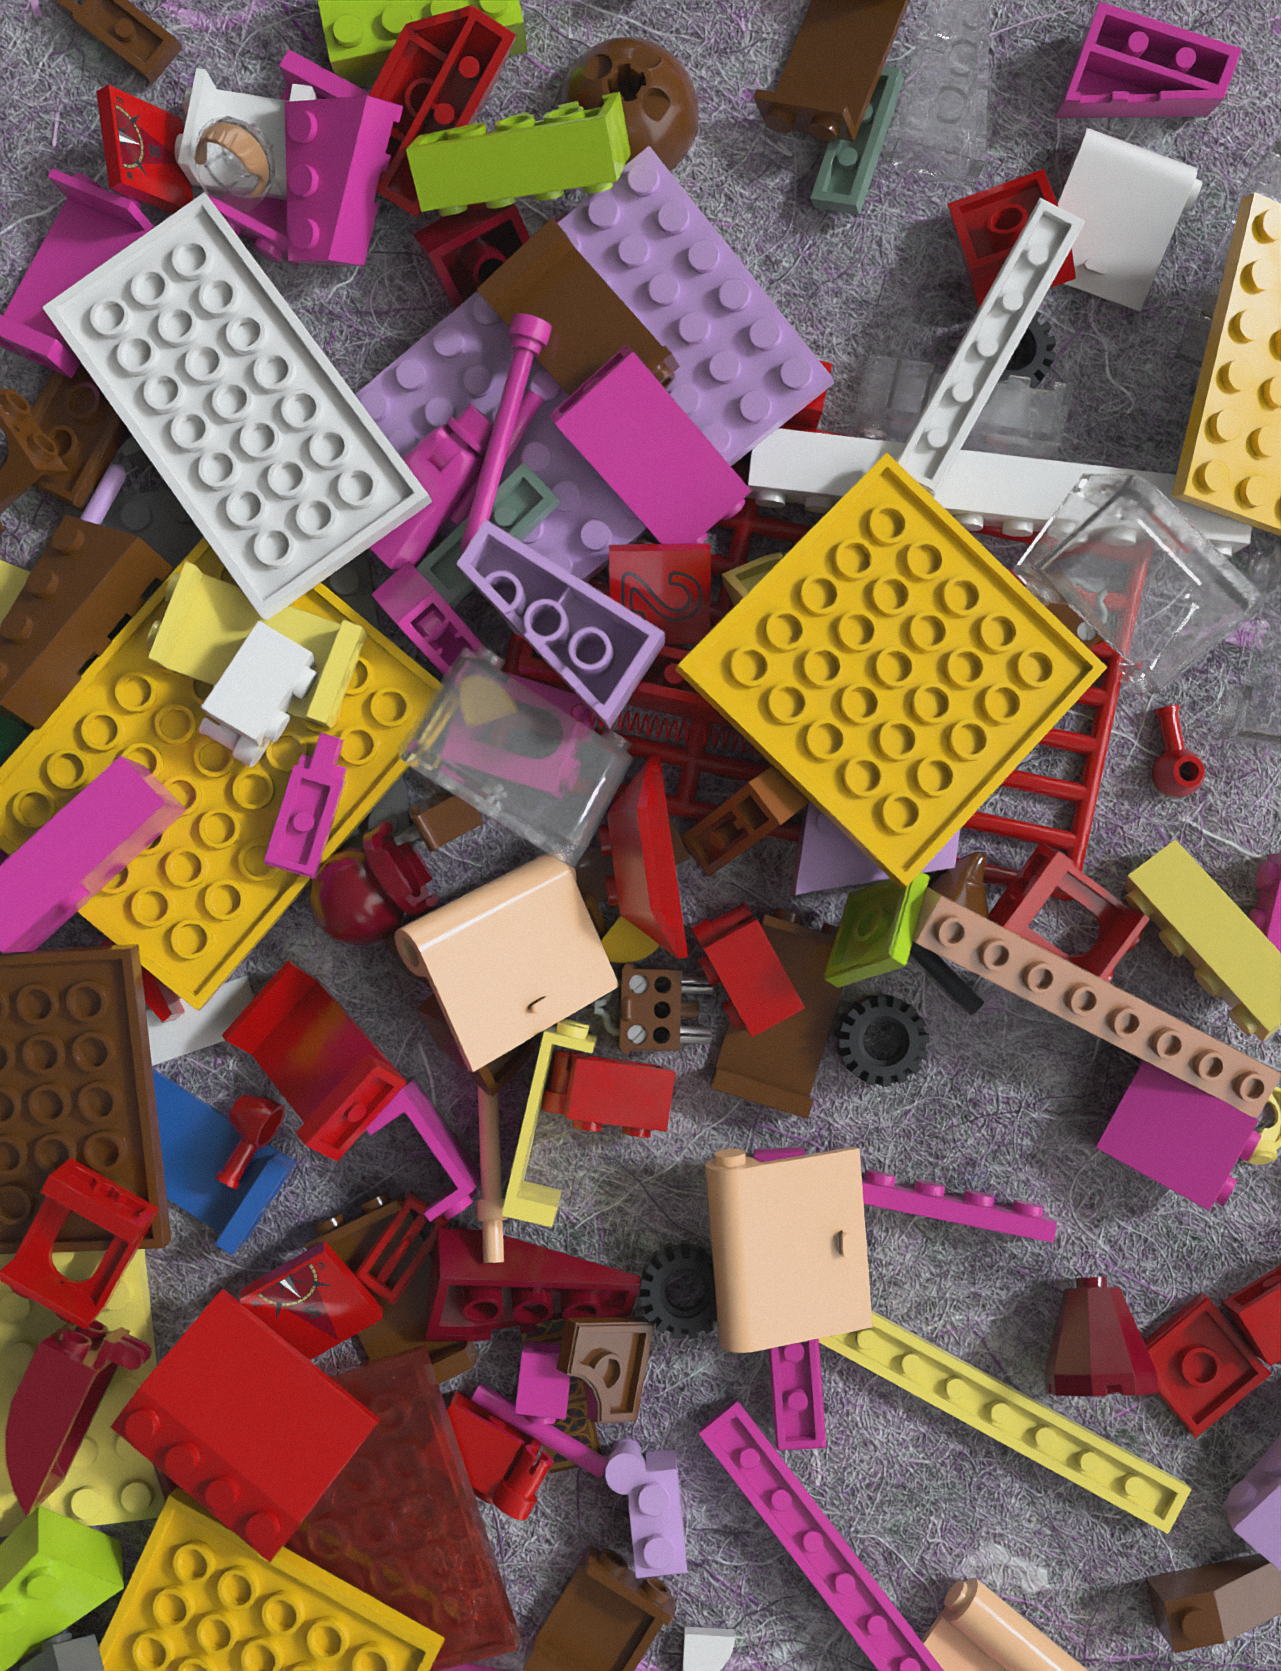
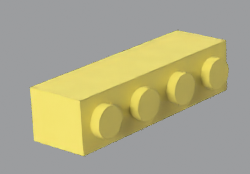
(1213, 935)

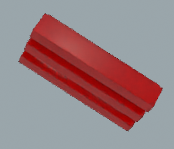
(378, 1284)

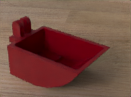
(60, 1402)

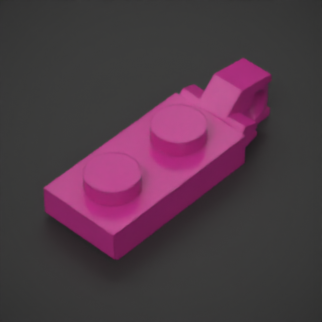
(308, 810)

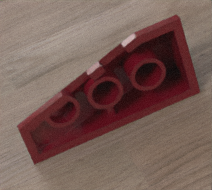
(523, 1291)

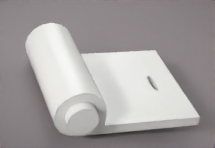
(1129, 213)

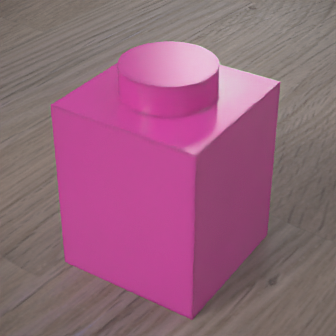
(541, 1387)

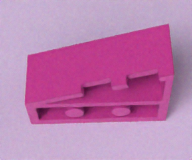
(1145, 69)
(333, 176)

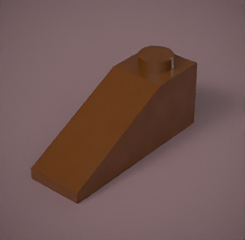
(1214, 1601)

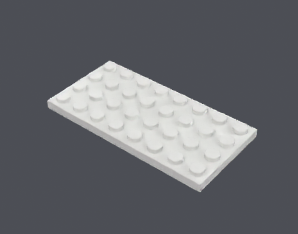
(236, 406)

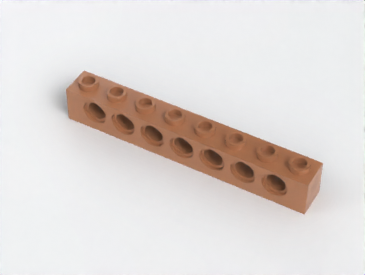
(1093, 1004)

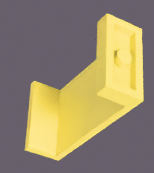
(213, 619)
(525, 1199)

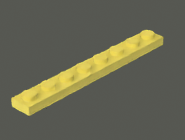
(1015, 1420)

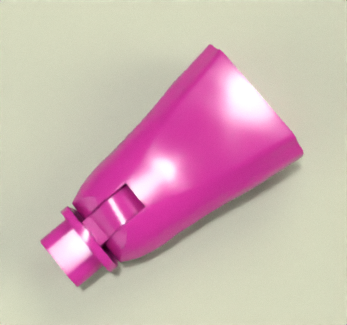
(446, 468)

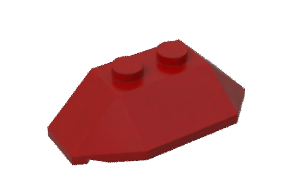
(442, 79)
(644, 860)

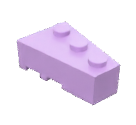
(832, 860)

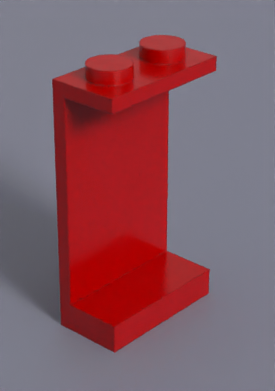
(316, 1059)

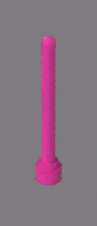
(527, 339)

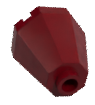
(1098, 1345)

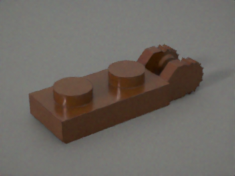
(125, 34)

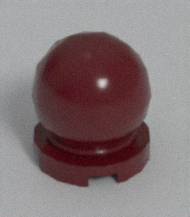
(368, 889)

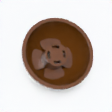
(666, 103)

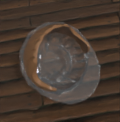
(235, 162)

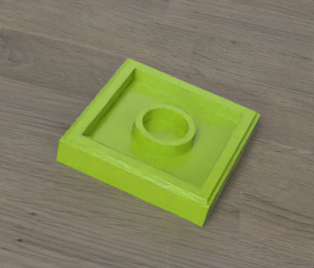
(875, 930)

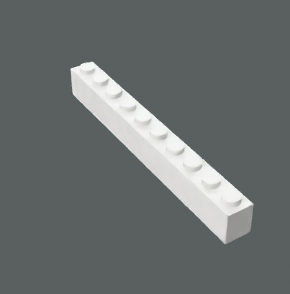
(977, 490)

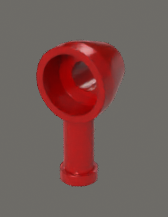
(1166, 767)
(256, 1122)

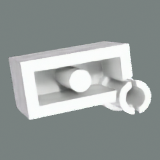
(257, 692)

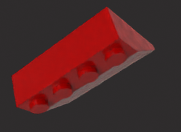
(245, 1424)

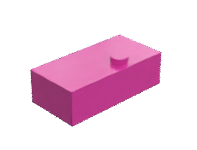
(81, 852)

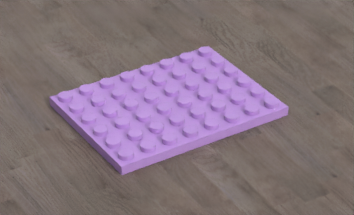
(659, 253)

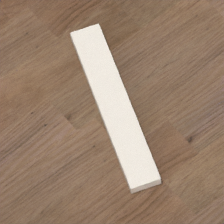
(989, 344)

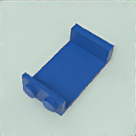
(195, 1147)

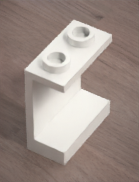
(206, 103)

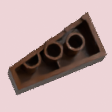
(67, 611)

